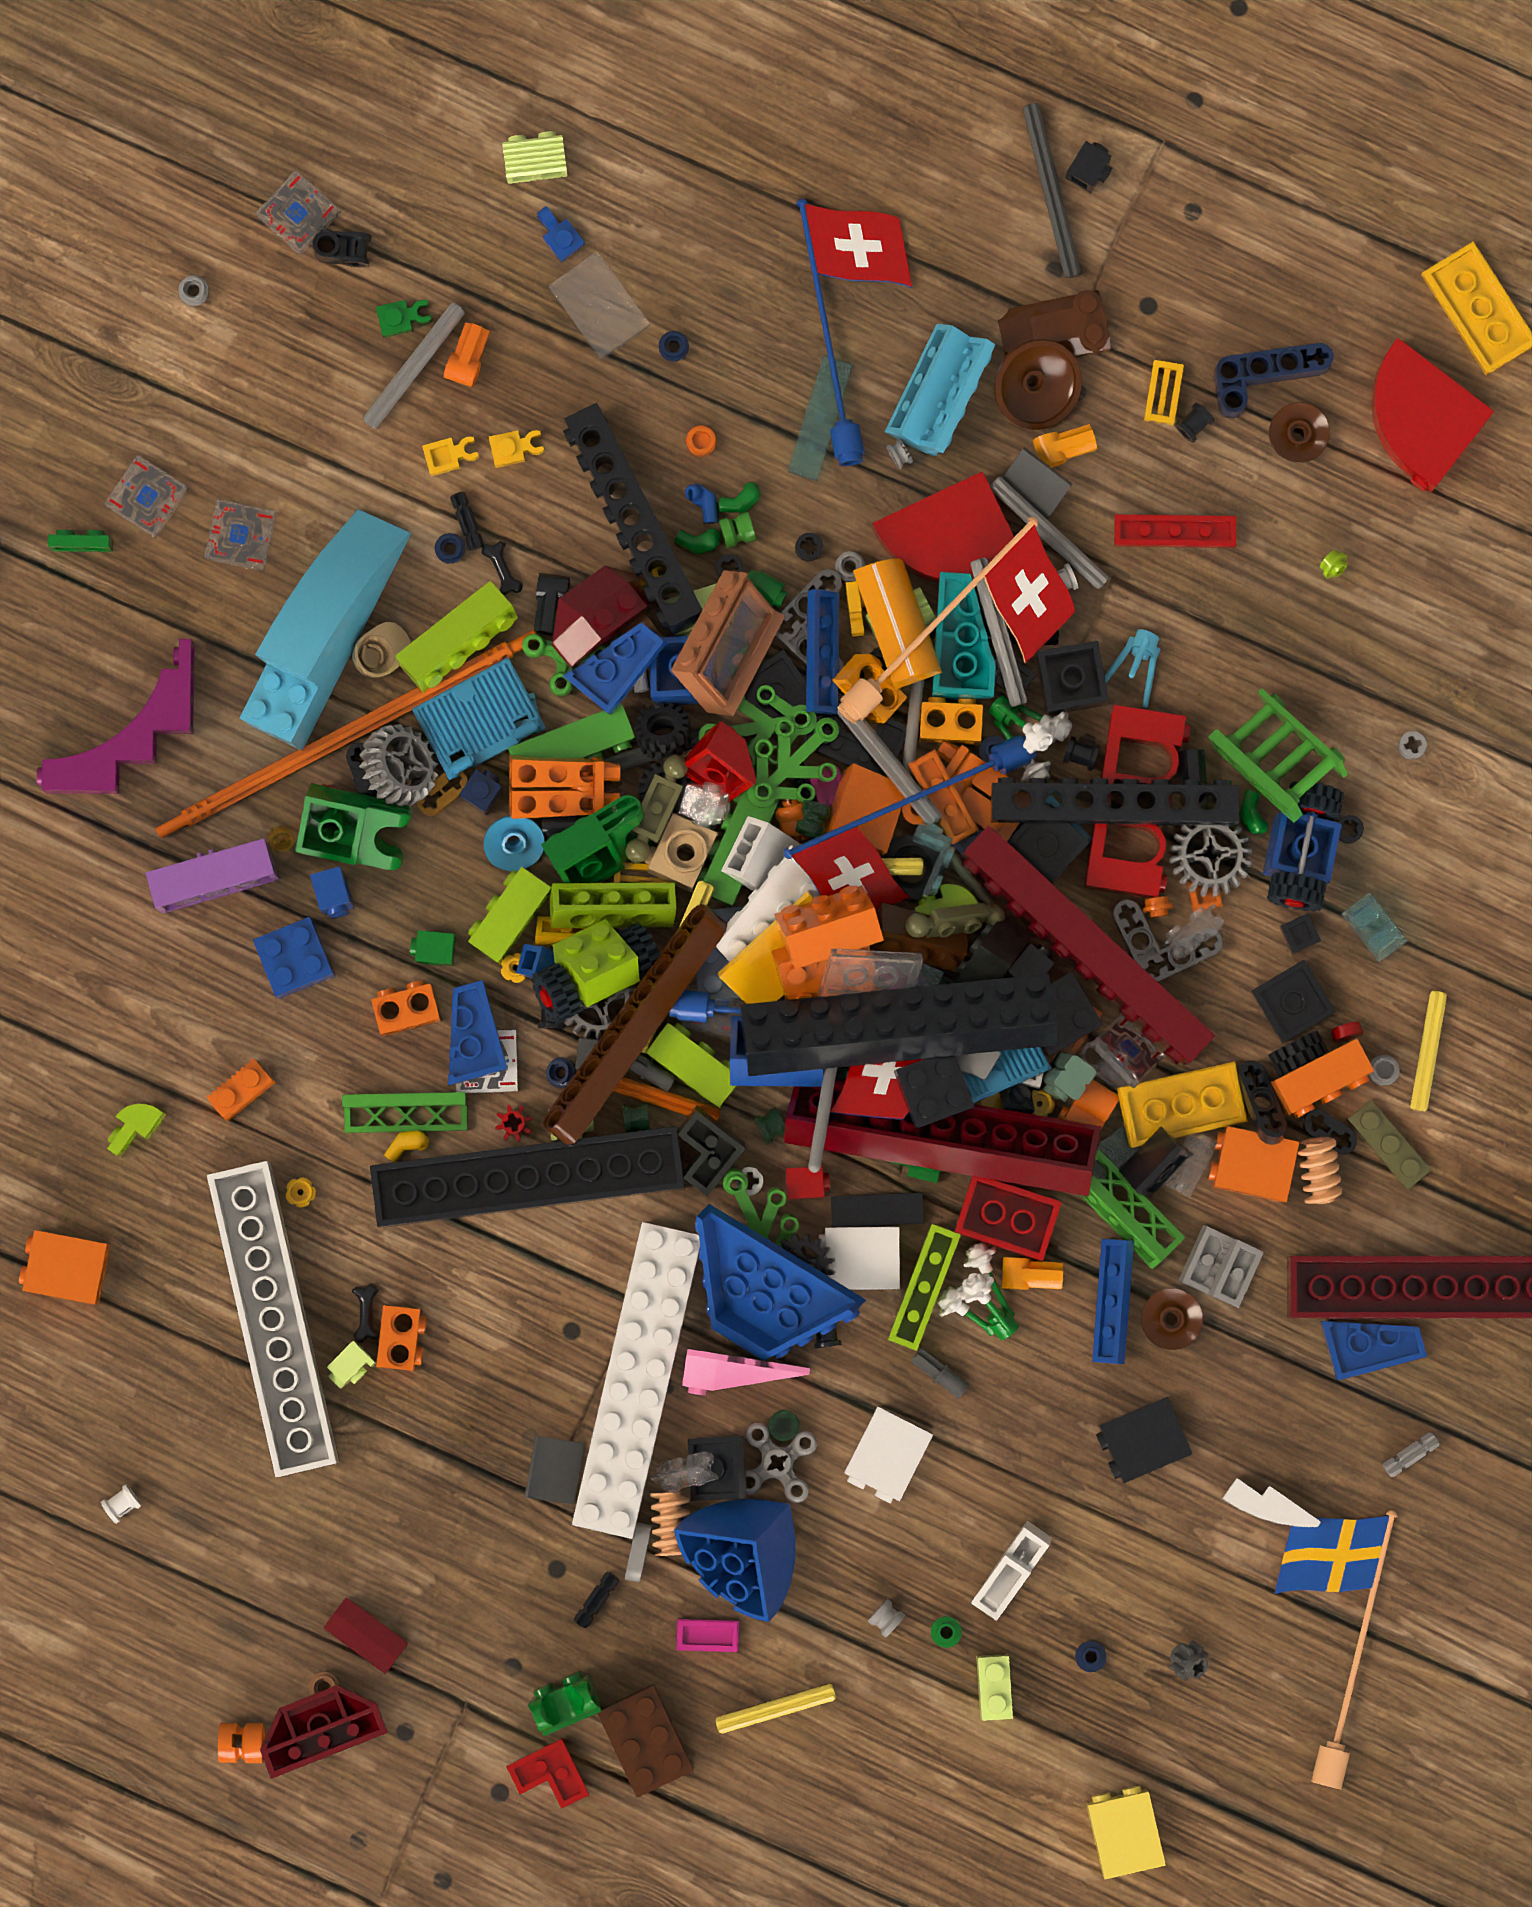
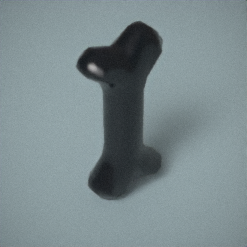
(495, 554)
(365, 1298)

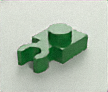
(397, 318)

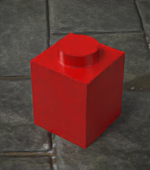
(805, 1184)

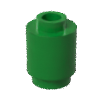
(769, 587)

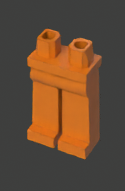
(960, 761)
(563, 786)

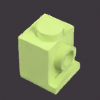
(350, 1365)

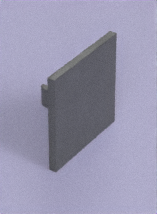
(1037, 482)
(554, 1470)

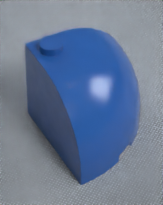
(742, 1552)

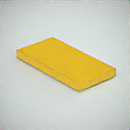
(1479, 308)
(753, 970)
(1183, 1103)

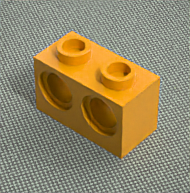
(872, 669)
(951, 730)

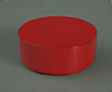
(1346, 1032)

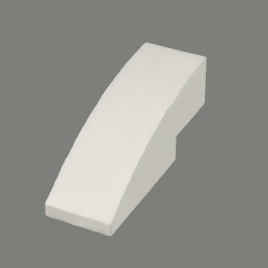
(1269, 1506)
(1012, 1570)

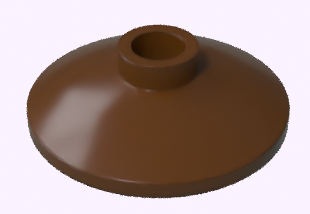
(1303, 418)
(1188, 1317)

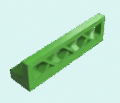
(405, 1100)
(1123, 1221)

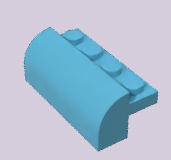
(939, 389)

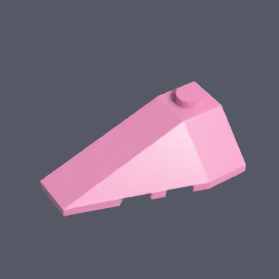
(719, 1371)

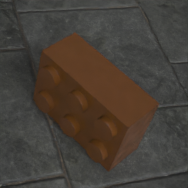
(645, 1740)

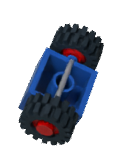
(1304, 852)

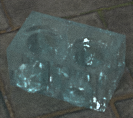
(1374, 927)

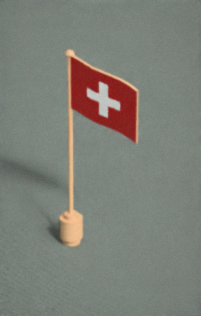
(1025, 594)

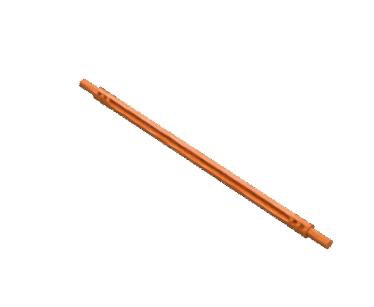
(336, 739)

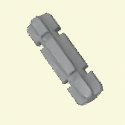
(1411, 1454)

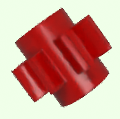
(506, 1119)

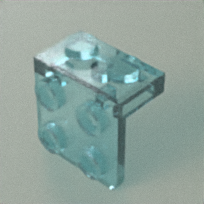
(932, 838)

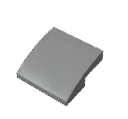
(1220, 1266)

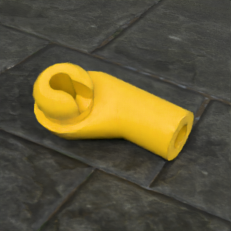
(406, 1141)

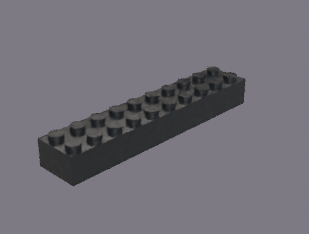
(899, 1025)
(527, 1177)

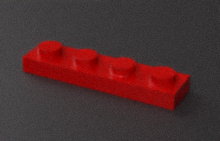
(1174, 531)

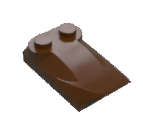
(1071, 321)

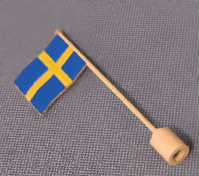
(1337, 1558)

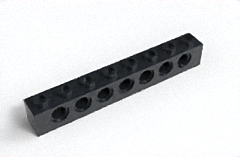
(592, 424)
(1223, 814)

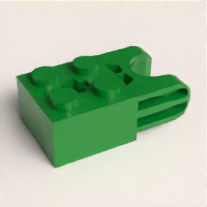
(357, 827)
(596, 843)
(564, 1704)

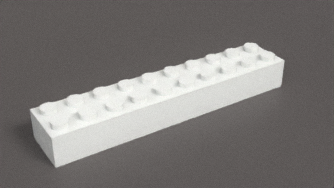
(273, 1319)
(637, 1380)

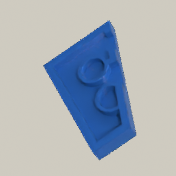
(616, 669)
(474, 1036)
(1370, 1347)

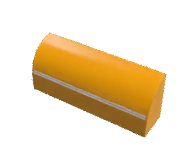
(896, 620)

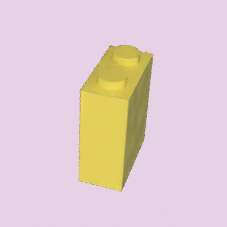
(1125, 1832)

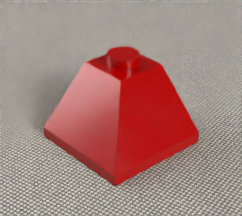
(722, 760)

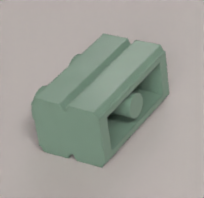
(1067, 1077)

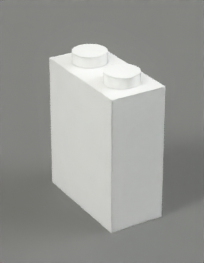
(756, 852)
(864, 1257)
(887, 1455)

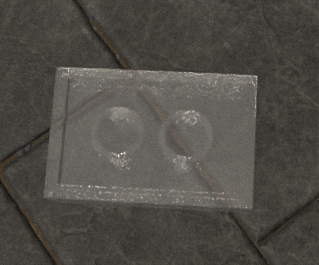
(599, 305)
(868, 971)

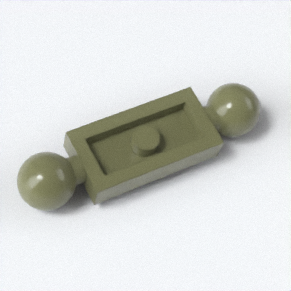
(657, 808)
(954, 920)

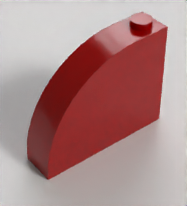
(1423, 415)
(946, 530)

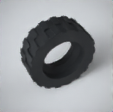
(905, 845)

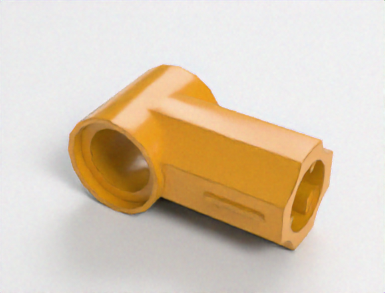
(1057, 447)
(1026, 1274)

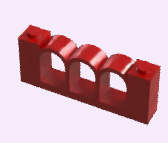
(1146, 728)

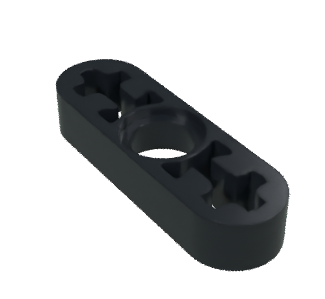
(1259, 1115)

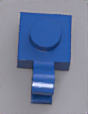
(561, 237)

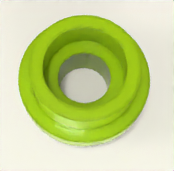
(1334, 564)

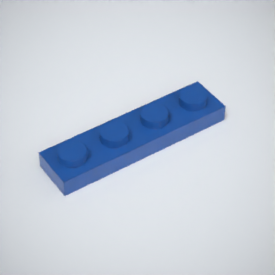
(822, 651)
(1113, 1301)

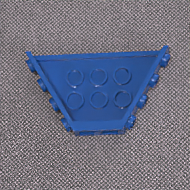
(764, 1293)

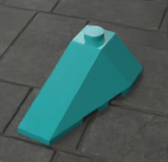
(962, 645)

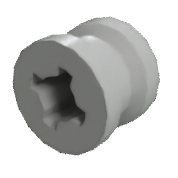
(886, 1617)

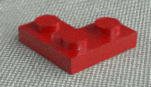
(553, 1765)

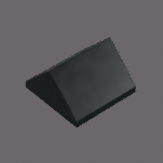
(1155, 1163)

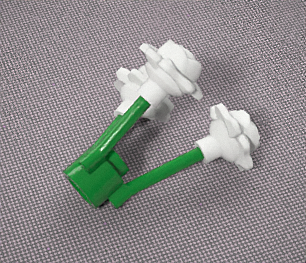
(1037, 736)
(978, 1288)

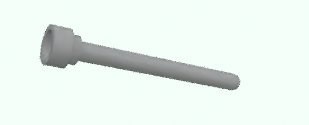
(913, 723)
(822, 1119)

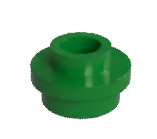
(939, 1624)

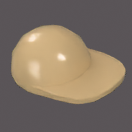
(377, 649)

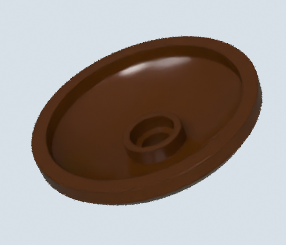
(1051, 393)

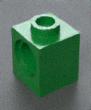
(433, 948)

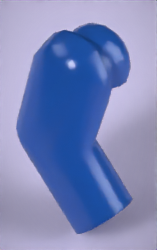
(704, 499)

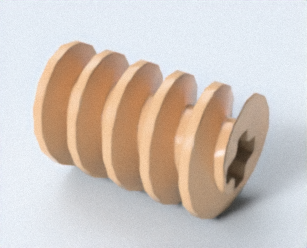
(1321, 1170)
(669, 1518)

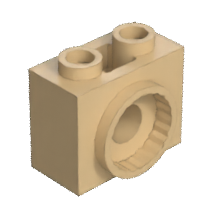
(664, 860)

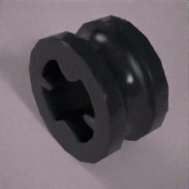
(816, 541)
(727, 559)
(1358, 829)

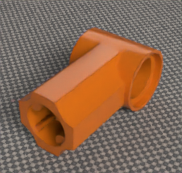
(465, 362)

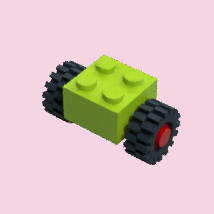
(593, 968)

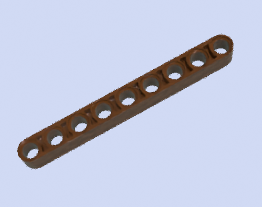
(635, 1024)

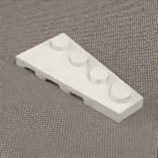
(781, 889)

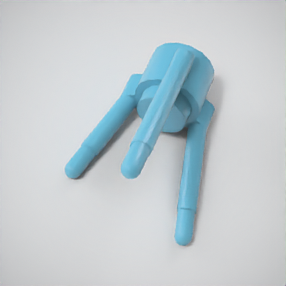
(1142, 646)

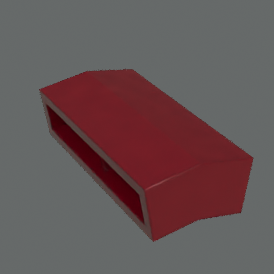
(365, 1635)

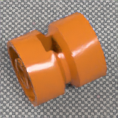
(252, 1739)

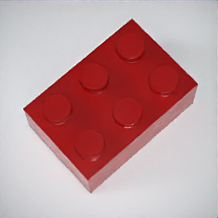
(1007, 1217)

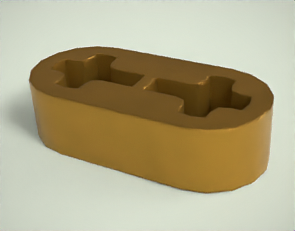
(446, 798)

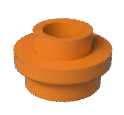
(1157, 906)

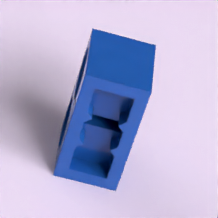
(332, 892)

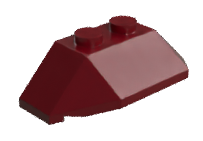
(597, 612)
(319, 1728)

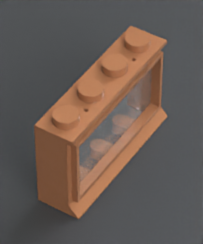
(727, 644)

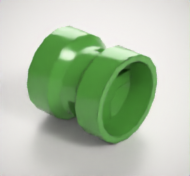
(744, 529)

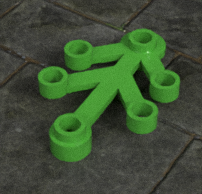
(764, 725)
(789, 766)
(764, 1225)

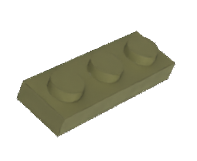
(1389, 1145)

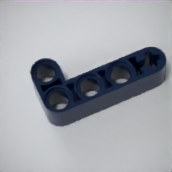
(1274, 371)

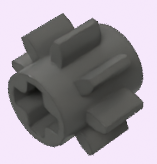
(1189, 1660)

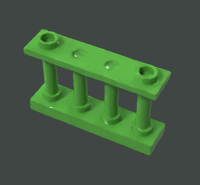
(1268, 782)

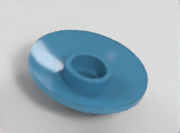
(513, 854)

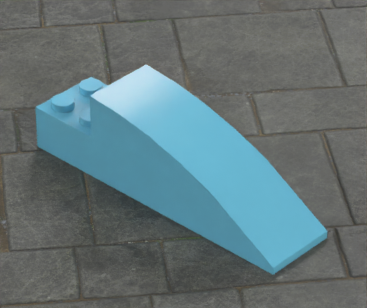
(320, 627)

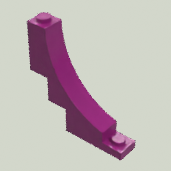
(166, 712)

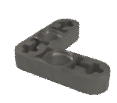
(794, 640)
(1153, 952)

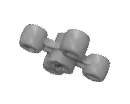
(787, 1475)

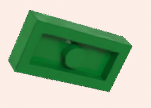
(91, 542)

